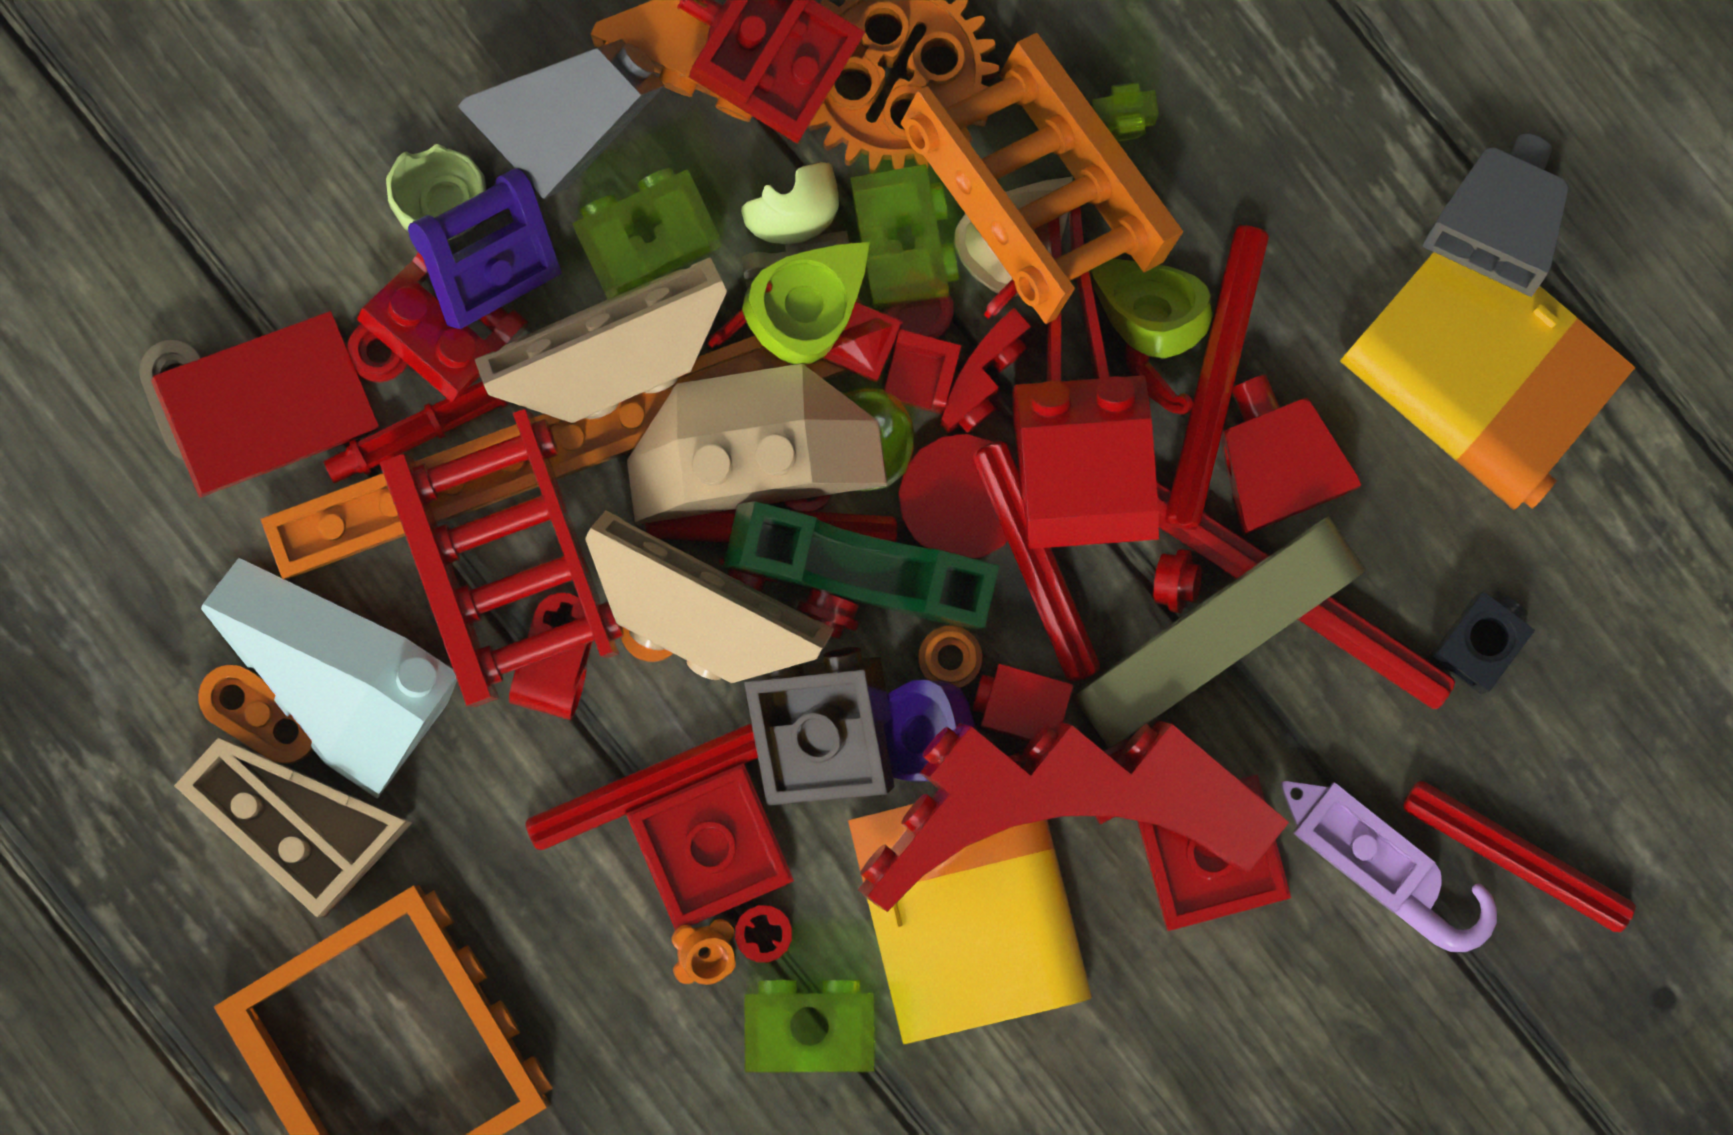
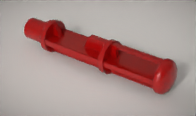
(411, 432)

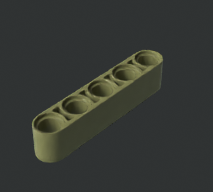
(1219, 632)

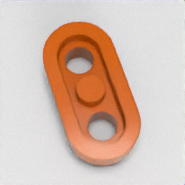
(256, 719)

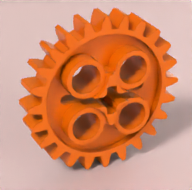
(944, 29)

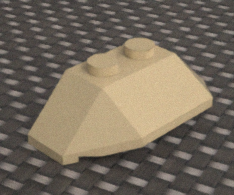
(610, 349)
(752, 440)
(696, 609)

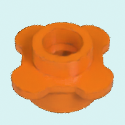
(711, 966)

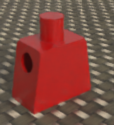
(1280, 458)

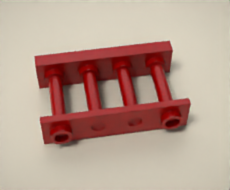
(438, 547)

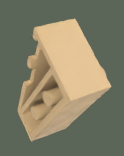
(290, 823)

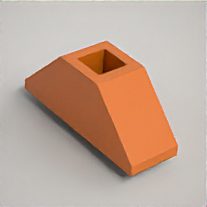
(669, 40)

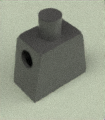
(1505, 216)

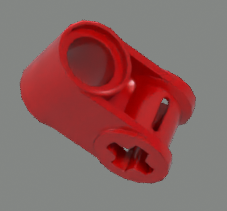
(557, 681)

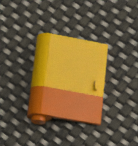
(1488, 374)
(977, 933)

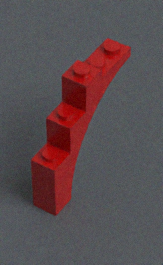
(1066, 774)

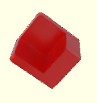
(922, 371)

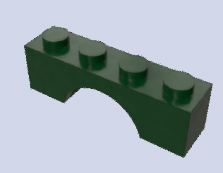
(860, 567)

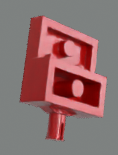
(772, 57)

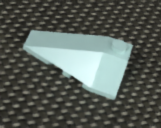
(341, 677)

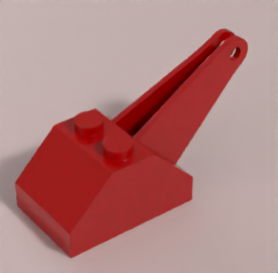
(1085, 442)

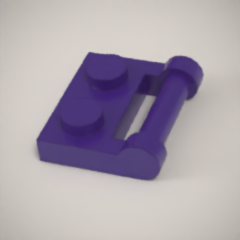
(494, 267)

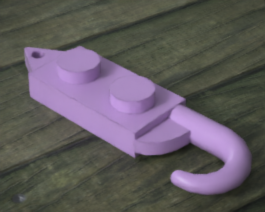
(1382, 863)

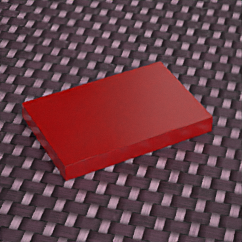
(264, 404)

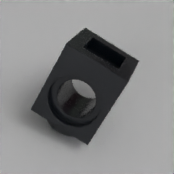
(1458, 654)

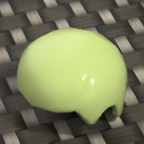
(432, 183)
(797, 214)

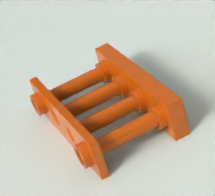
(1085, 146)

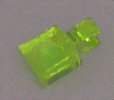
(1127, 111)

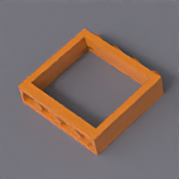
(461, 971)

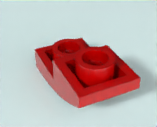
(970, 395)

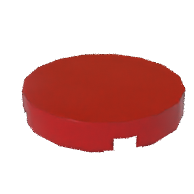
(947, 501)

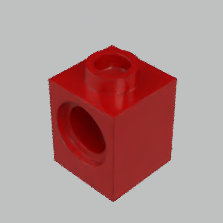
(1020, 702)

